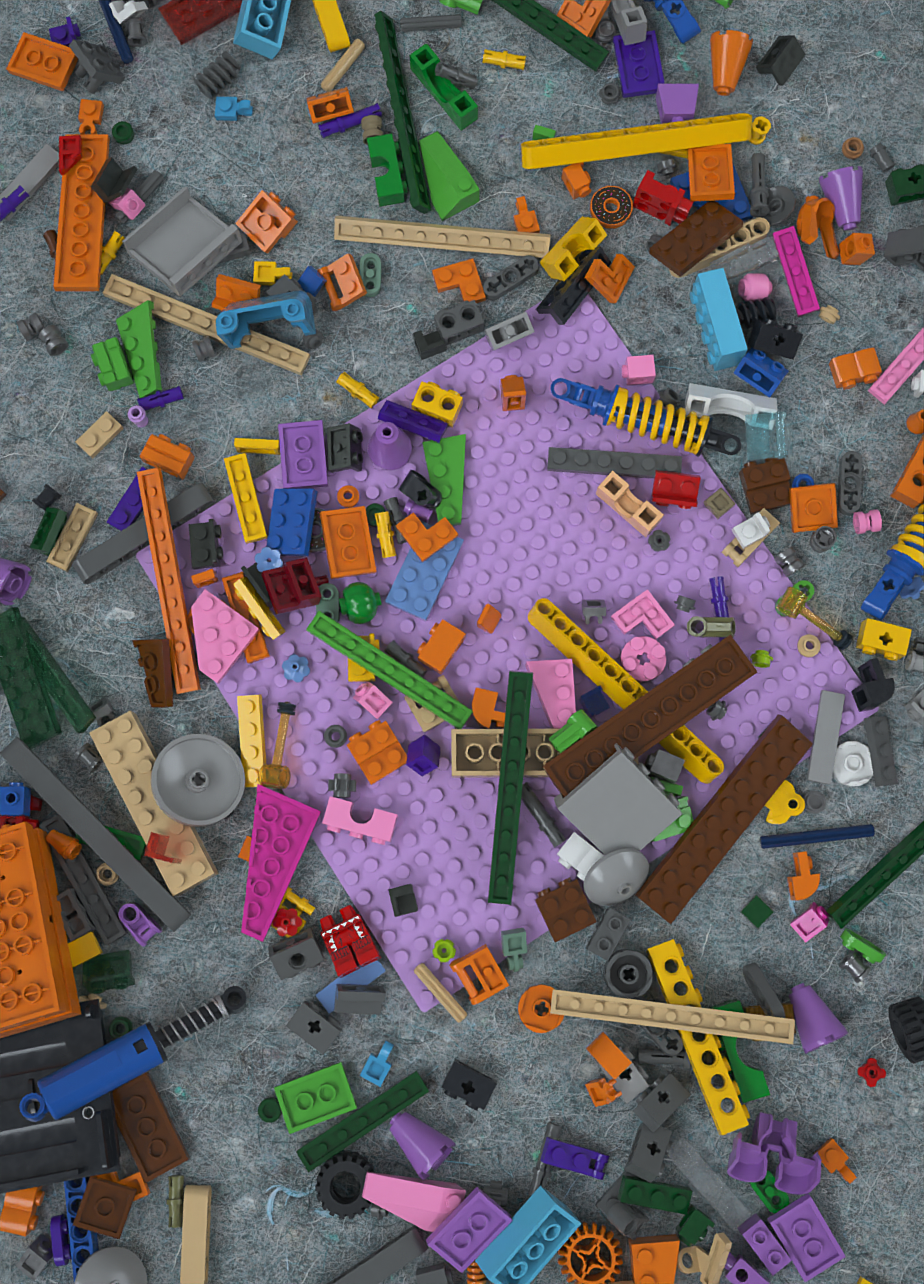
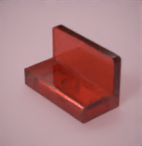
(157, 846)

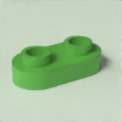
(854, 941)

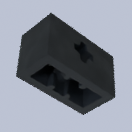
(786, 343)
(462, 1073)

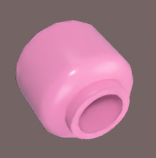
(754, 286)

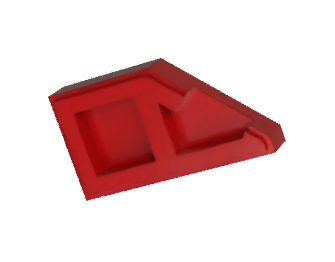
(69, 152)

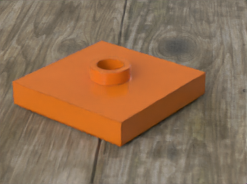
(813, 507)

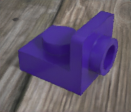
(66, 33)

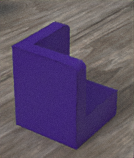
(423, 755)

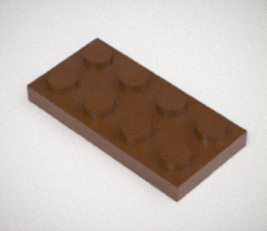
(696, 237)
(148, 1128)

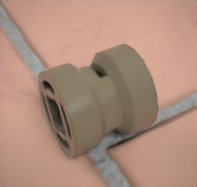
(372, 127)

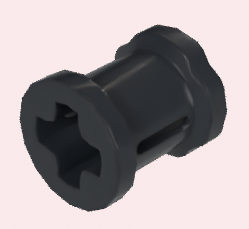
(46, 497)

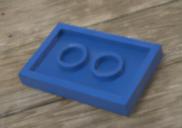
(292, 521)

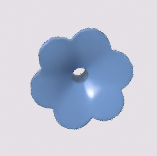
(263, 562)
(913, 590)
(300, 672)

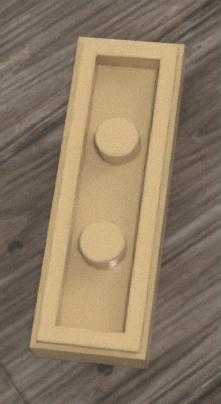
(72, 537)

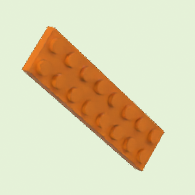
(81, 220)

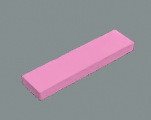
(899, 369)

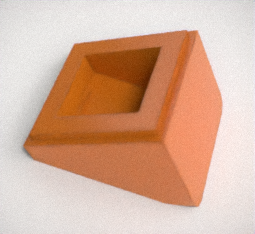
(488, 619)

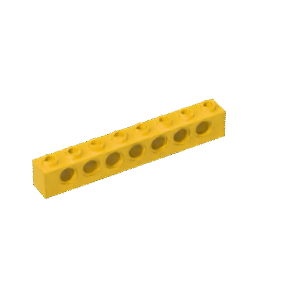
(739, 1114)

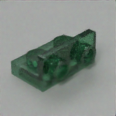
(108, 972)

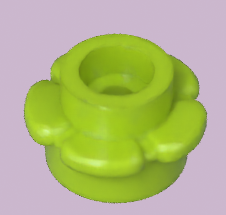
(761, 659)
(448, 945)

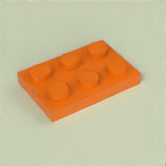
(42, 61)
(711, 173)
(348, 542)

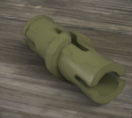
(175, 1200)

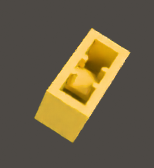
(895, 636)

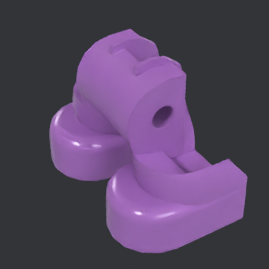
(749, 1161)

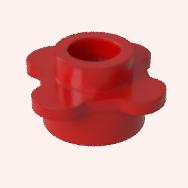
(864, 1072)

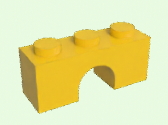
(582, 236)

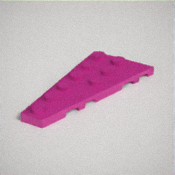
(277, 845)

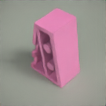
(555, 689)

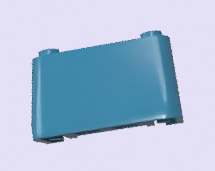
(234, 320)

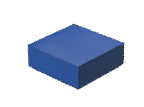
(311, 281)

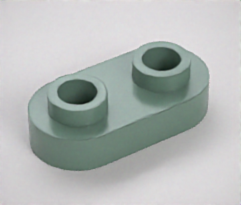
(371, 276)
(330, 604)

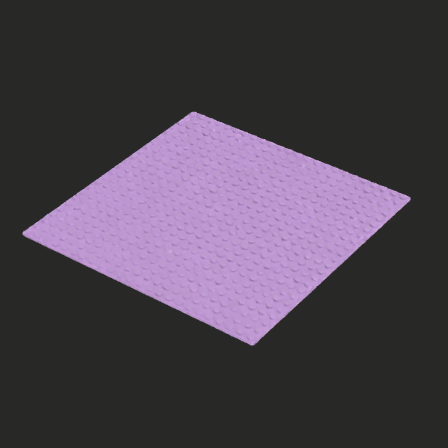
(523, 541)

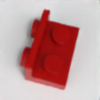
(675, 489)

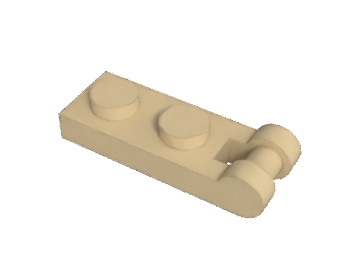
(735, 556)

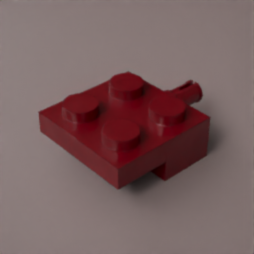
(293, 586)

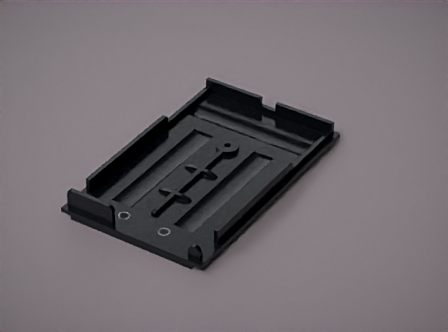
(51, 1148)

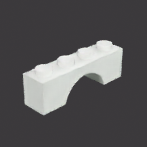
(713, 400)

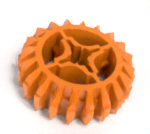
(593, 1246)

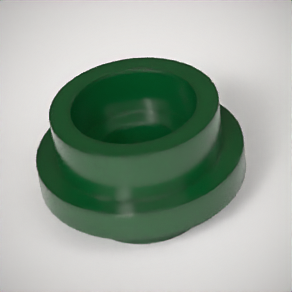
(113, 1027)

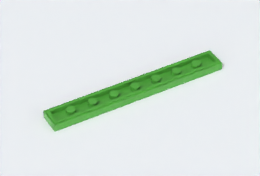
(389, 670)

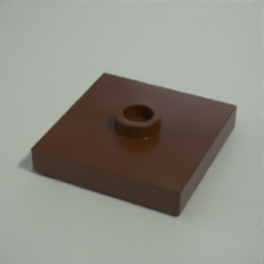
(104, 1207)

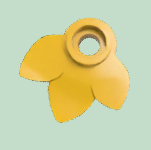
(779, 804)

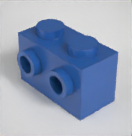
(761, 371)
(15, 800)

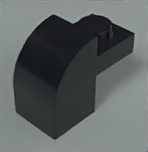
(875, 686)

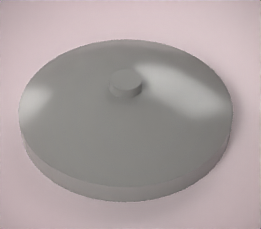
(197, 780)

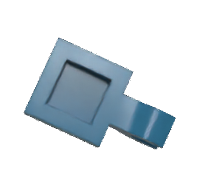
(229, 108)
(377, 1066)

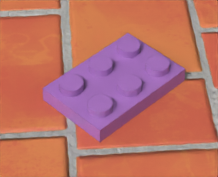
(303, 455)
(469, 1229)
(806, 1237)

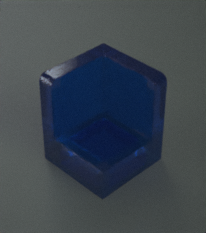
(594, 702)

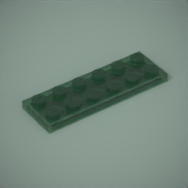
(24, 683)

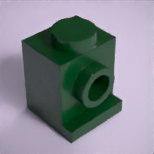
(693, 1226)

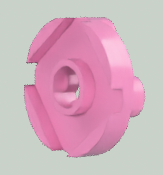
(655, 653)

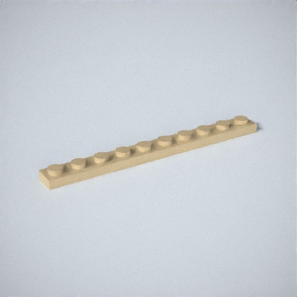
(441, 236)
(205, 324)
(673, 1016)

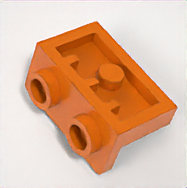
(233, 290)

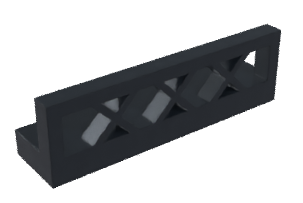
(569, 294)

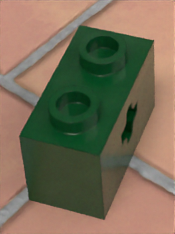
(906, 185)

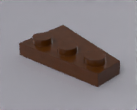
(157, 667)

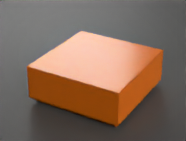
(204, 578)

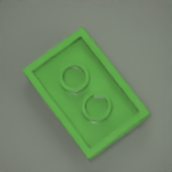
(315, 1097)

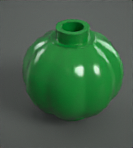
(359, 603)

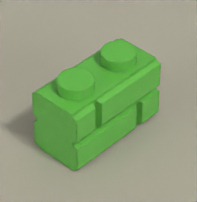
(112, 364)

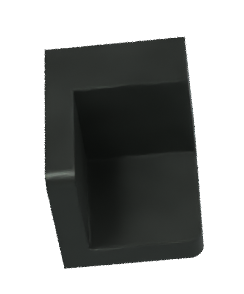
(428, 344)
(403, 900)

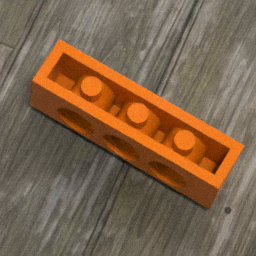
(905, 489)

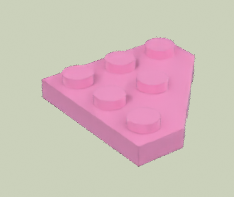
(219, 635)

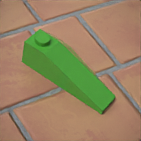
(448, 179)

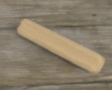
(342, 65)
(440, 992)

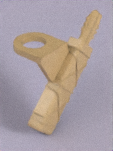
(709, 1264)

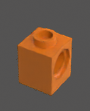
(856, 249)

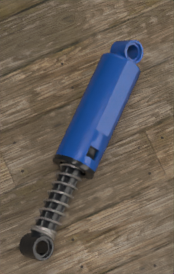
(122, 1060)

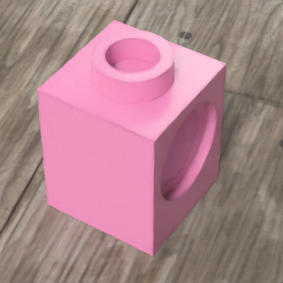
(639, 370)

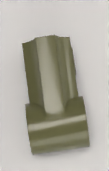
(712, 626)

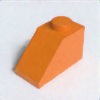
(513, 393)

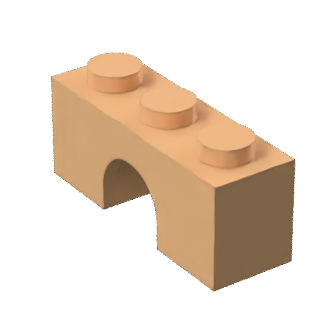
(639, 514)

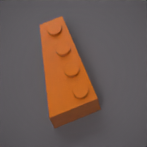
(654, 1259)

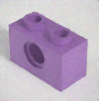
(764, 1244)

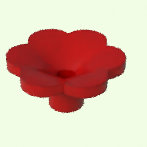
(293, 919)

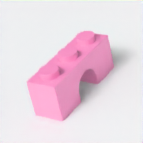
(339, 816)

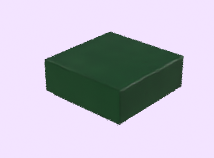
(756, 911)

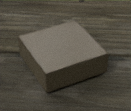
(719, 503)

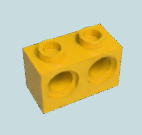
(435, 407)

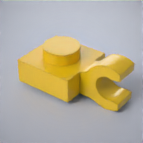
(267, 272)

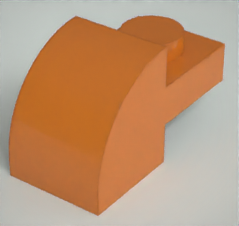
(804, 883)

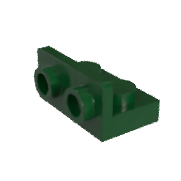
(49, 530)

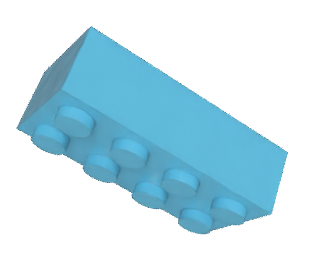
(262, 26)
(718, 319)
(528, 1240)

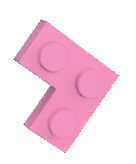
(646, 610)

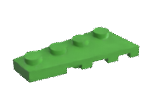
(138, 341)
(446, 473)

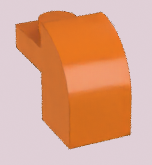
(483, 709)
(608, 1055)

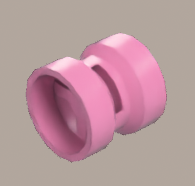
(867, 521)

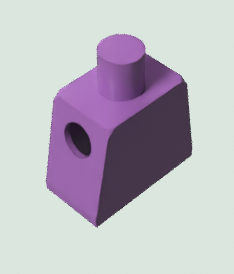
(676, 101)
(752, 1275)

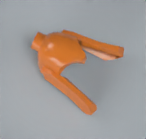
(818, 214)

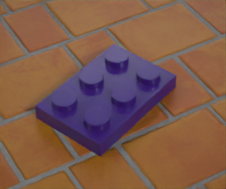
(638, 66)

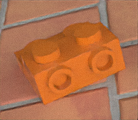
(266, 220)
(377, 751)

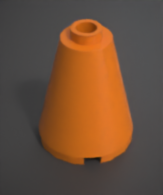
(728, 59)

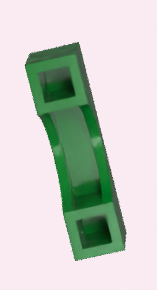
(454, 102)
(749, 1080)

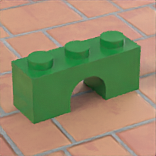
(383, 154)

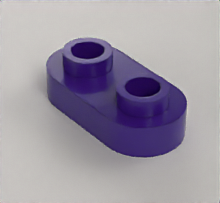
(59, 1237)

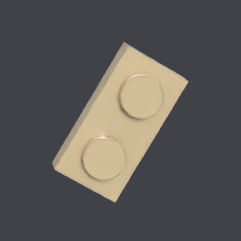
(99, 434)

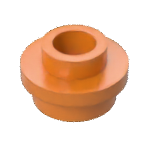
(348, 503)

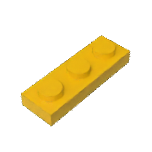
(258, 608)

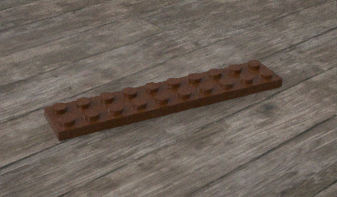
(655, 713)
(724, 819)

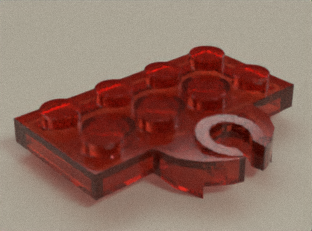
(194, 17)

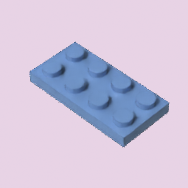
(420, 583)

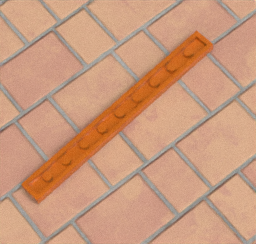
(168, 580)

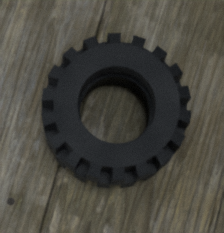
(908, 1027)
(329, 1197)

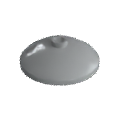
(616, 877)
(112, 1266)

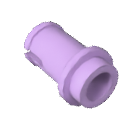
(138, 416)

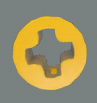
(759, 130)

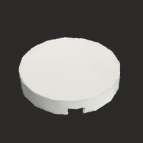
(852, 764)

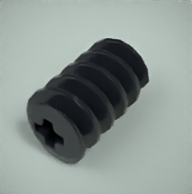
(759, 309)

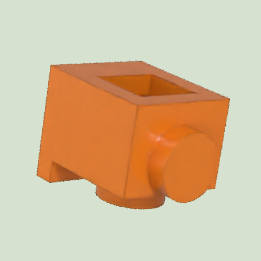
(576, 180)

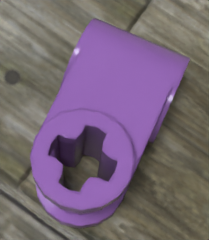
(140, 924)

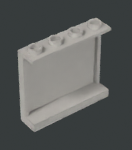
(181, 242)
(619, 804)

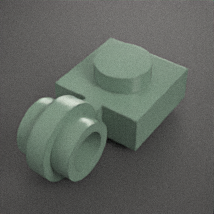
(514, 943)

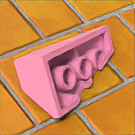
(412, 1199)

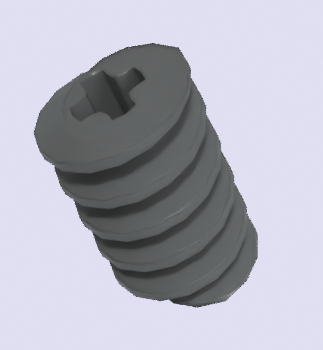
(217, 74)

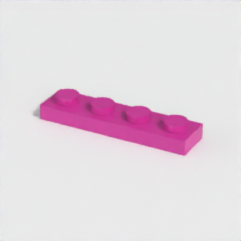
(795, 271)

